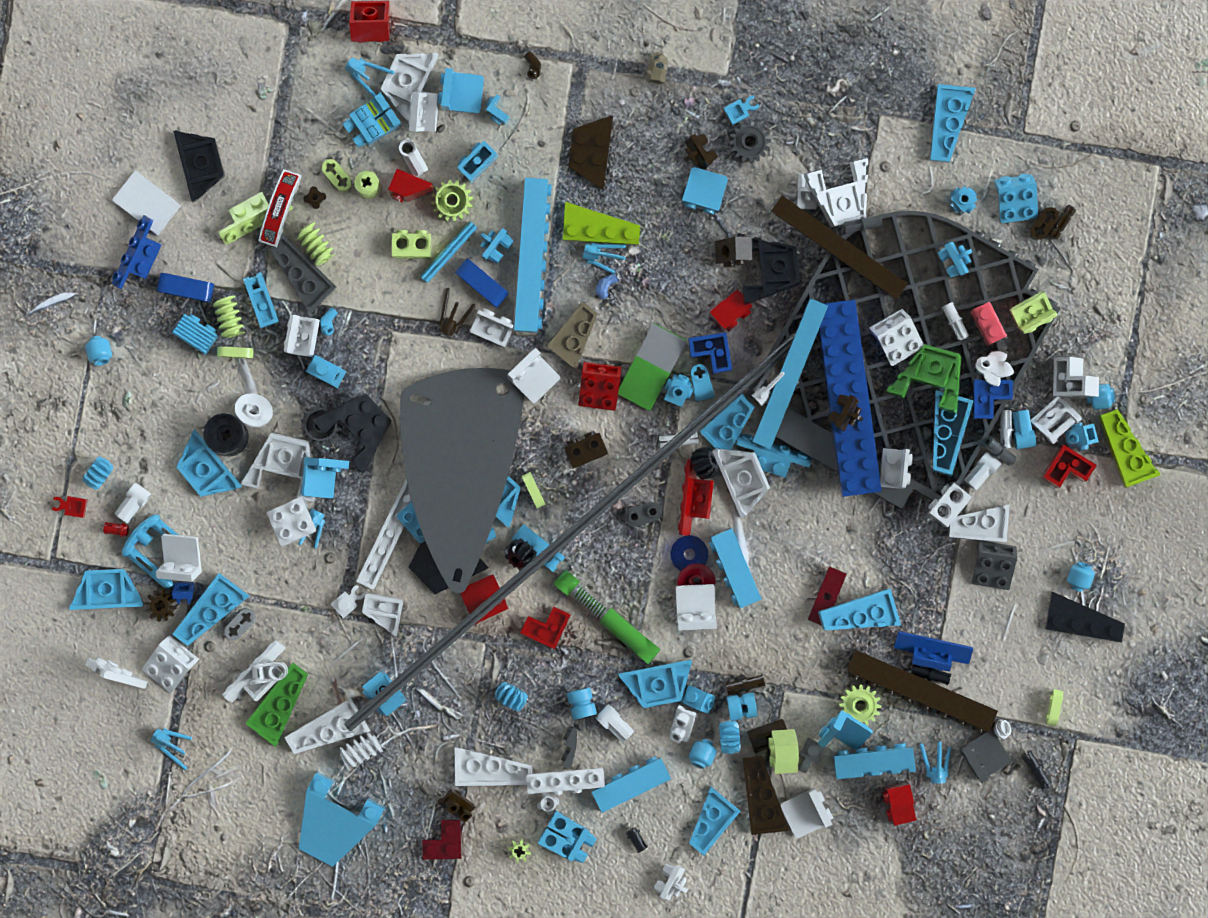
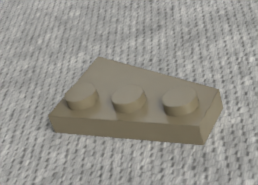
(573, 335)

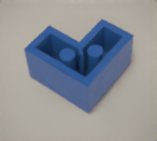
(714, 346)

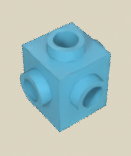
(959, 206)
(678, 389)
(1081, 436)

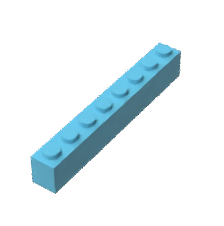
(531, 255)

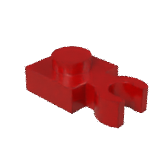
(73, 506)

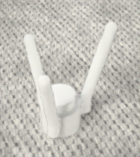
(762, 393)

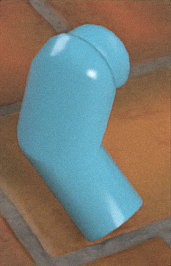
(326, 322)

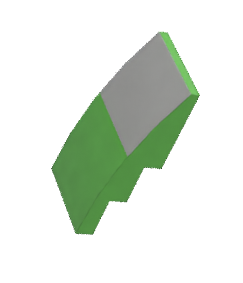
(651, 366)

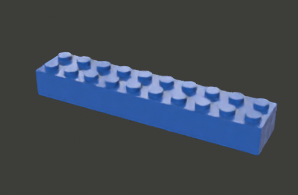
(845, 376)

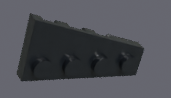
(1074, 618)

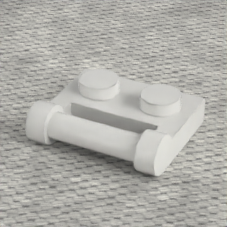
(1052, 415)

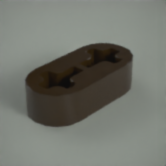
(1047, 226)

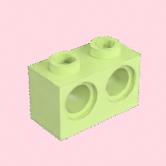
(411, 250)

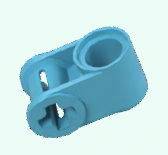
(702, 386)

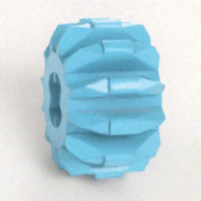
(97, 473)
(511, 696)
(729, 737)

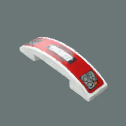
(279, 207)

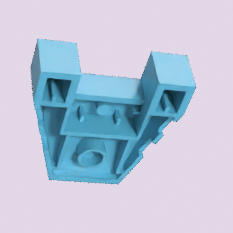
(330, 829)

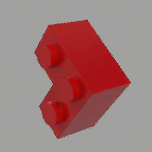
(729, 311)
(1067, 462)
(900, 803)

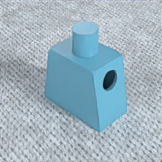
(325, 371)

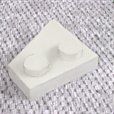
(383, 610)

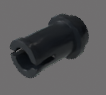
(636, 839)

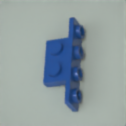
(139, 254)
(933, 652)

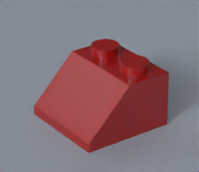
(369, 21)
(408, 187)

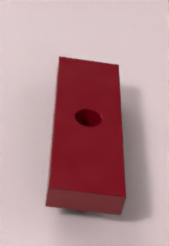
(831, 584)

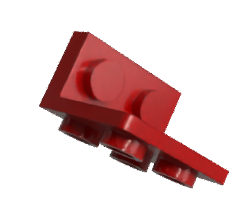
(599, 386)
(479, 592)

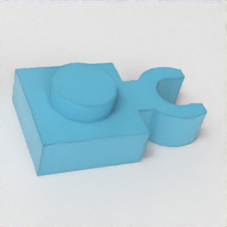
(738, 111)

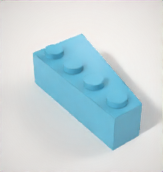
(948, 434)
(874, 761)

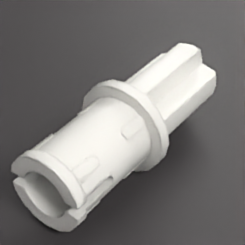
(955, 321)
(1006, 428)

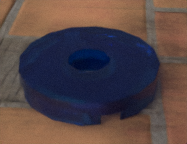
(688, 542)

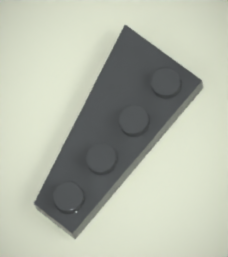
(305, 277)

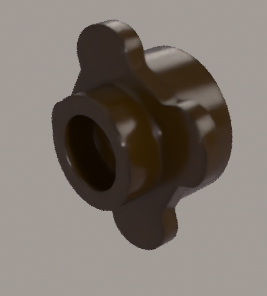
(314, 202)

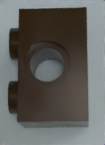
(733, 251)

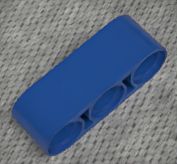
(481, 282)
(185, 287)

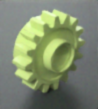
(459, 208)
(869, 700)

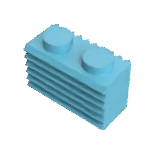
(195, 334)

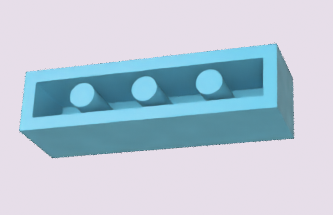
(735, 567)
(631, 784)

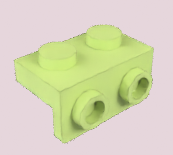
(1033, 313)

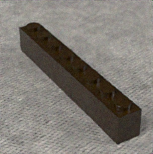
(921, 690)

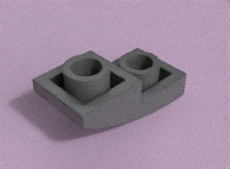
(571, 742)

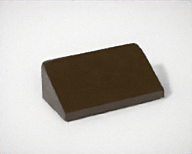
(760, 735)

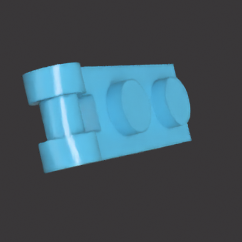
(261, 300)
(538, 545)

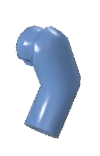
(604, 284)

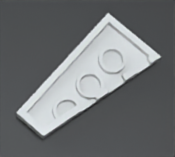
(326, 729)
(488, 770)

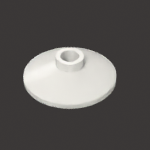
(253, 404)

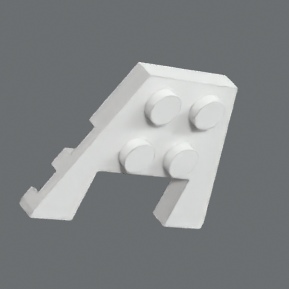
(841, 202)
(281, 456)

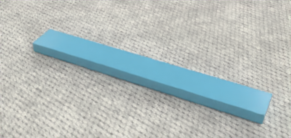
(792, 368)

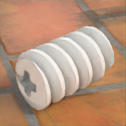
(360, 750)

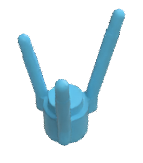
(357, 69)
(592, 253)
(317, 519)
(161, 739)
(938, 773)

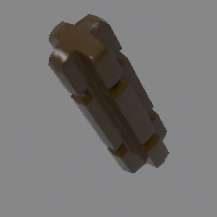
(1062, 222)

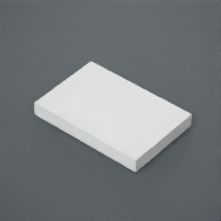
(144, 198)

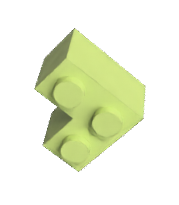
(784, 751)

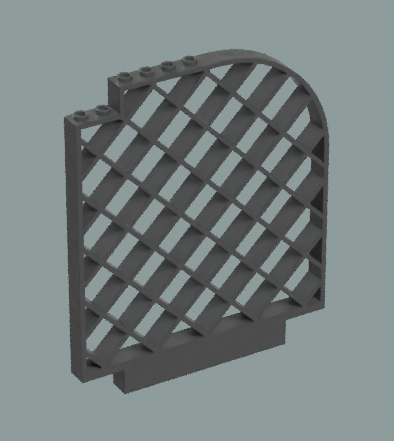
(818, 442)

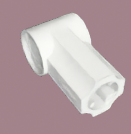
(413, 160)
(985, 467)
(135, 498)
(611, 720)

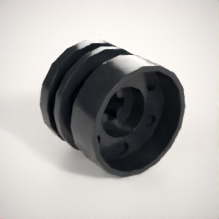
(226, 424)

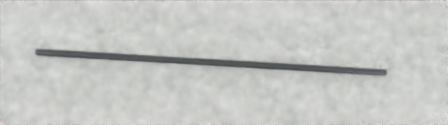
(569, 534)

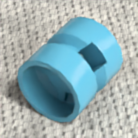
(581, 703)
(734, 706)

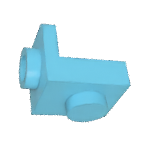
(497, 115)
(698, 699)

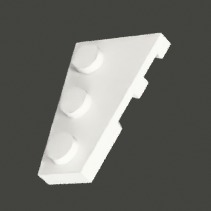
(982, 525)

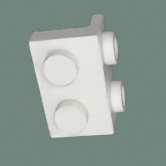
(423, 111)
(492, 328)
(301, 336)

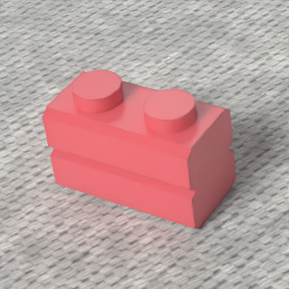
(988, 323)

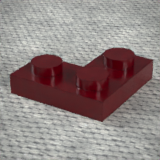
(448, 846)

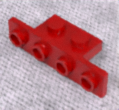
(696, 499)

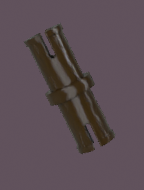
(745, 684)

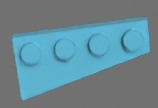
(949, 116)
(213, 605)
(864, 612)

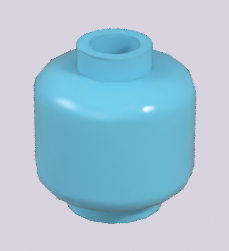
(98, 351)
(1105, 397)
(1080, 576)
(702, 754)

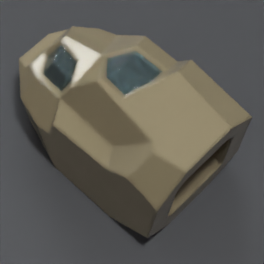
(657, 68)

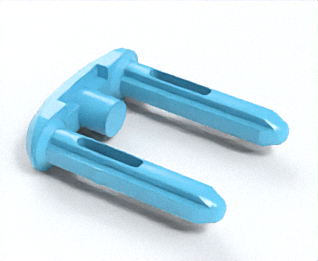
(144, 538)

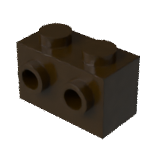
(585, 450)

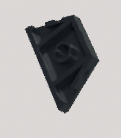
(199, 162)

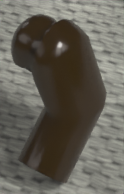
(534, 67)

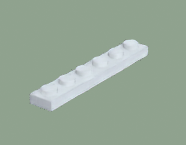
(385, 541)

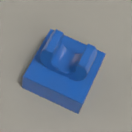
(183, 590)

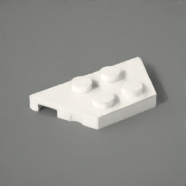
(410, 76)
(743, 478)
(111, 671)

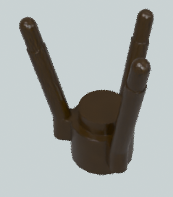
(447, 325)

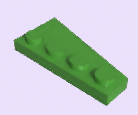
(274, 711)

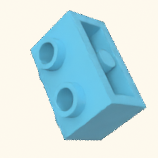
(477, 162)

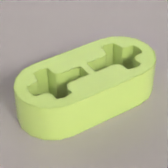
(333, 178)
(235, 352)
(533, 490)
(1054, 707)

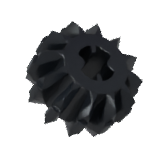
(704, 463)
(519, 553)

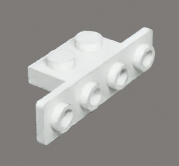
(243, 683)
(565, 780)

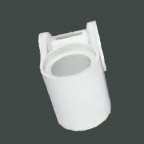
(266, 672)

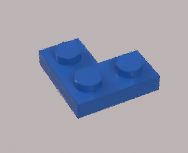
(985, 394)

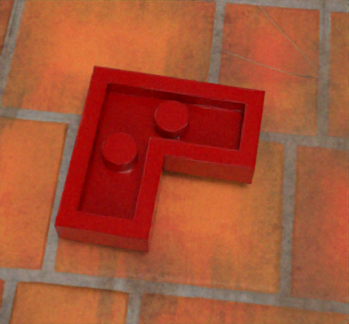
(547, 633)

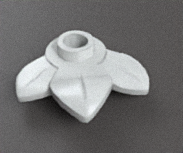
(997, 367)

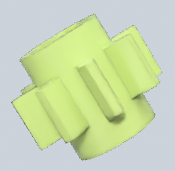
(524, 848)

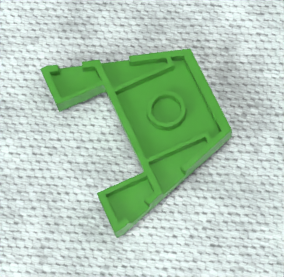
(933, 368)

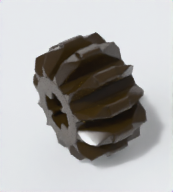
(164, 611)

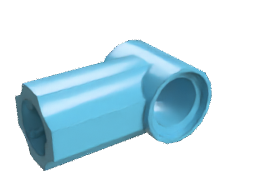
(1024, 435)

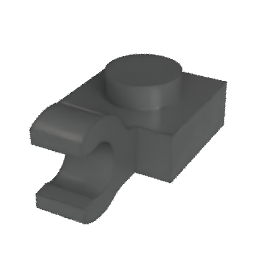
(811, 752)

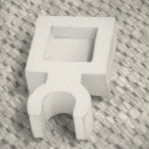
(346, 603)

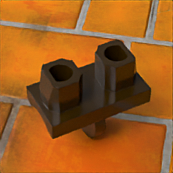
(697, 153)
(849, 413)
(457, 805)

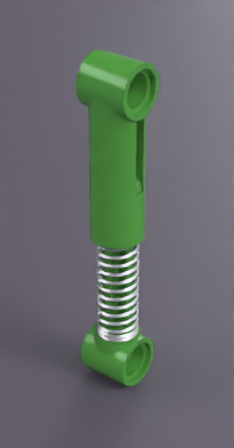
(608, 618)

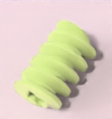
(368, 191)
(315, 244)
(228, 317)

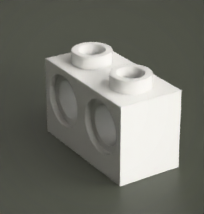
(953, 508)

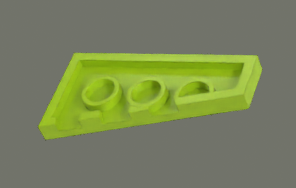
(591, 226)
(1126, 450)

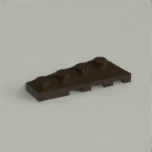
(763, 804)

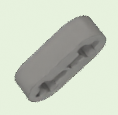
(243, 627)

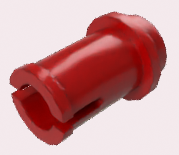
(116, 529)

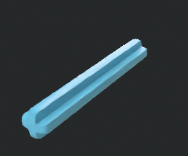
(448, 252)

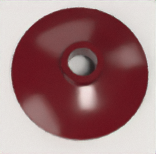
(704, 573)

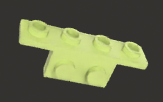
(247, 217)

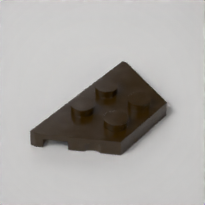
(591, 150)

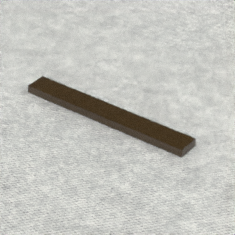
(839, 247)

